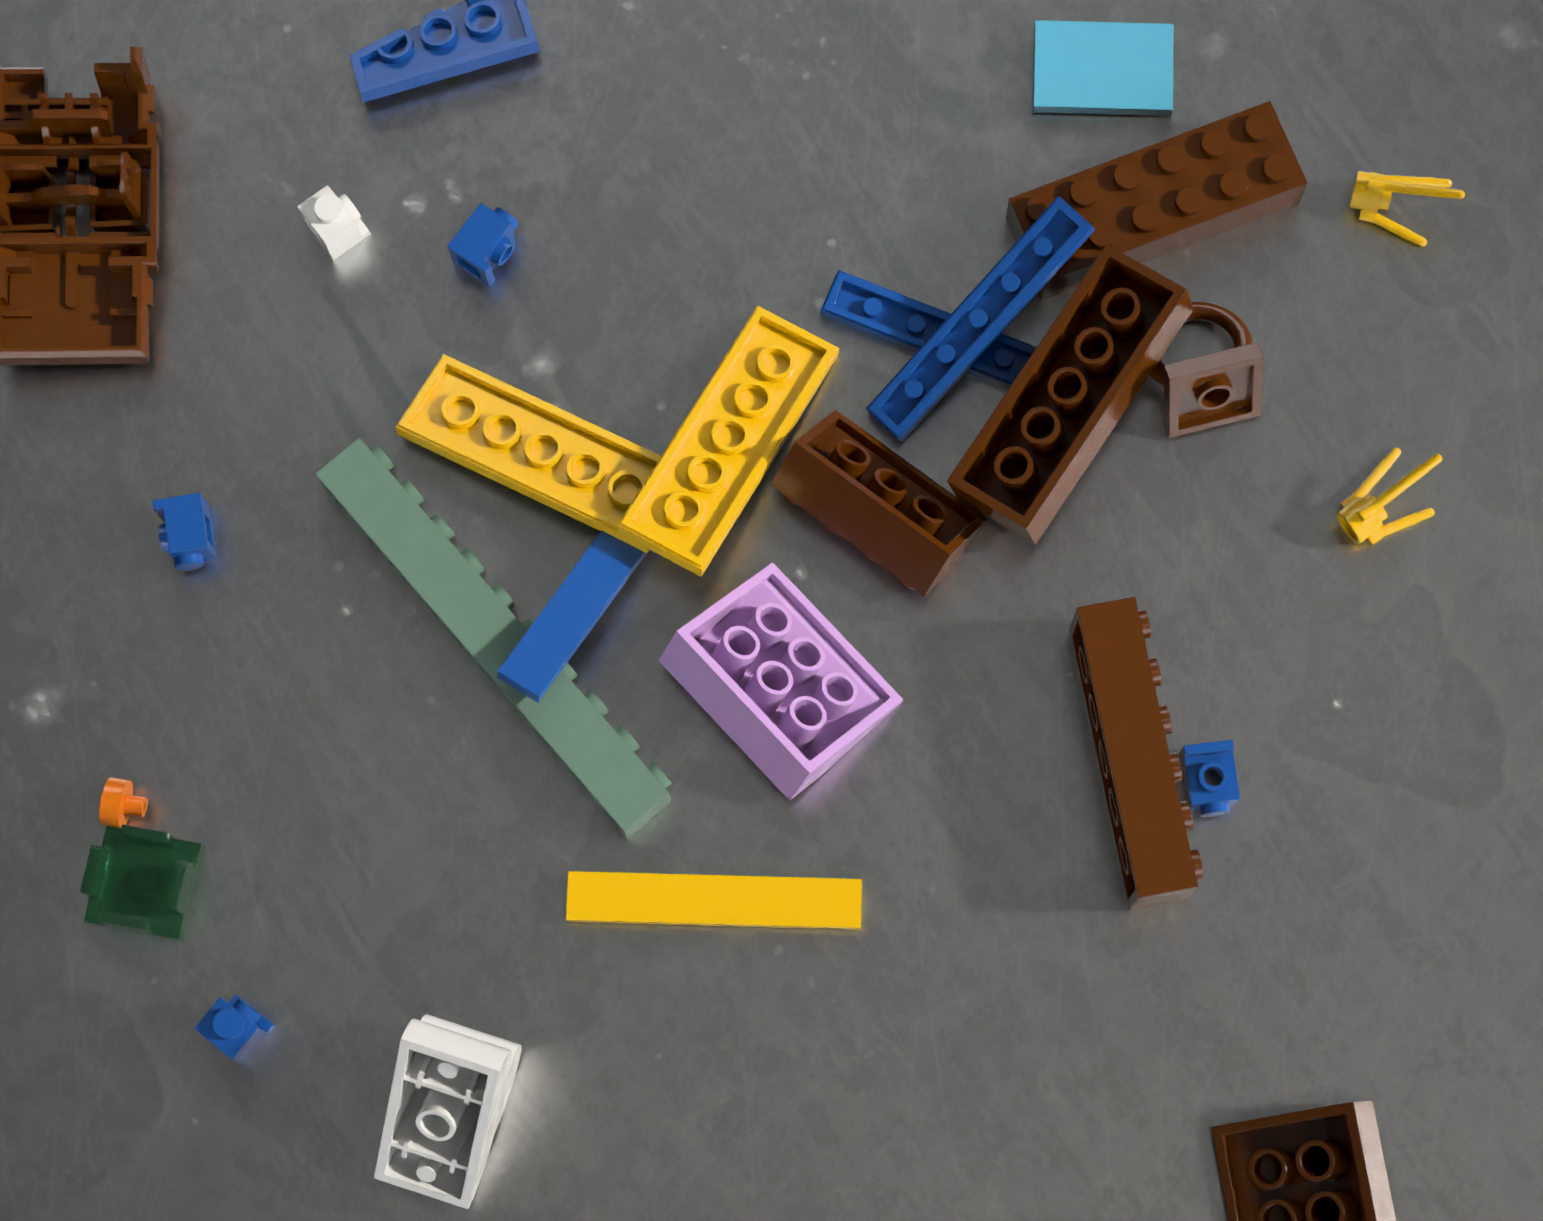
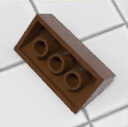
(877, 502)

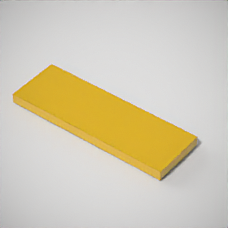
(728, 441)
(527, 445)

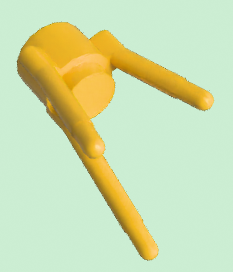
(1374, 192)
(1363, 516)

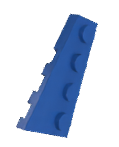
(445, 46)

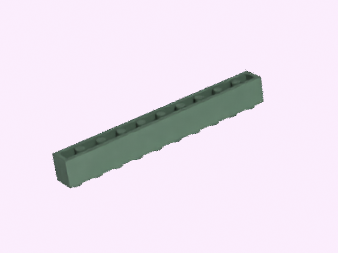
(489, 632)

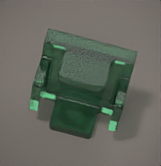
(141, 881)

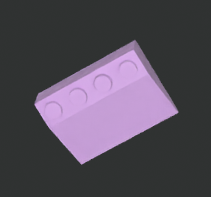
(779, 679)

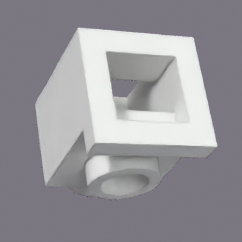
(333, 221)

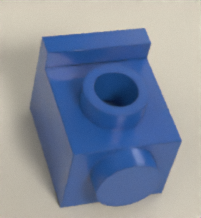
(484, 242)
(186, 530)
(1201, 796)
(234, 1028)

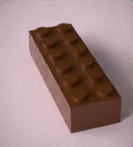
(1172, 191)
(1071, 394)
(1134, 753)

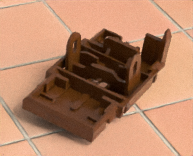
(74, 293)

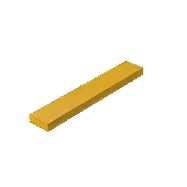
(714, 900)

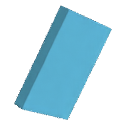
(1103, 68)

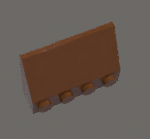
(1305, 1166)

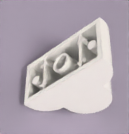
(444, 1108)

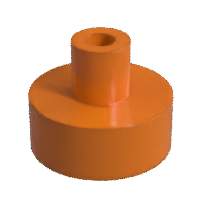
(118, 803)

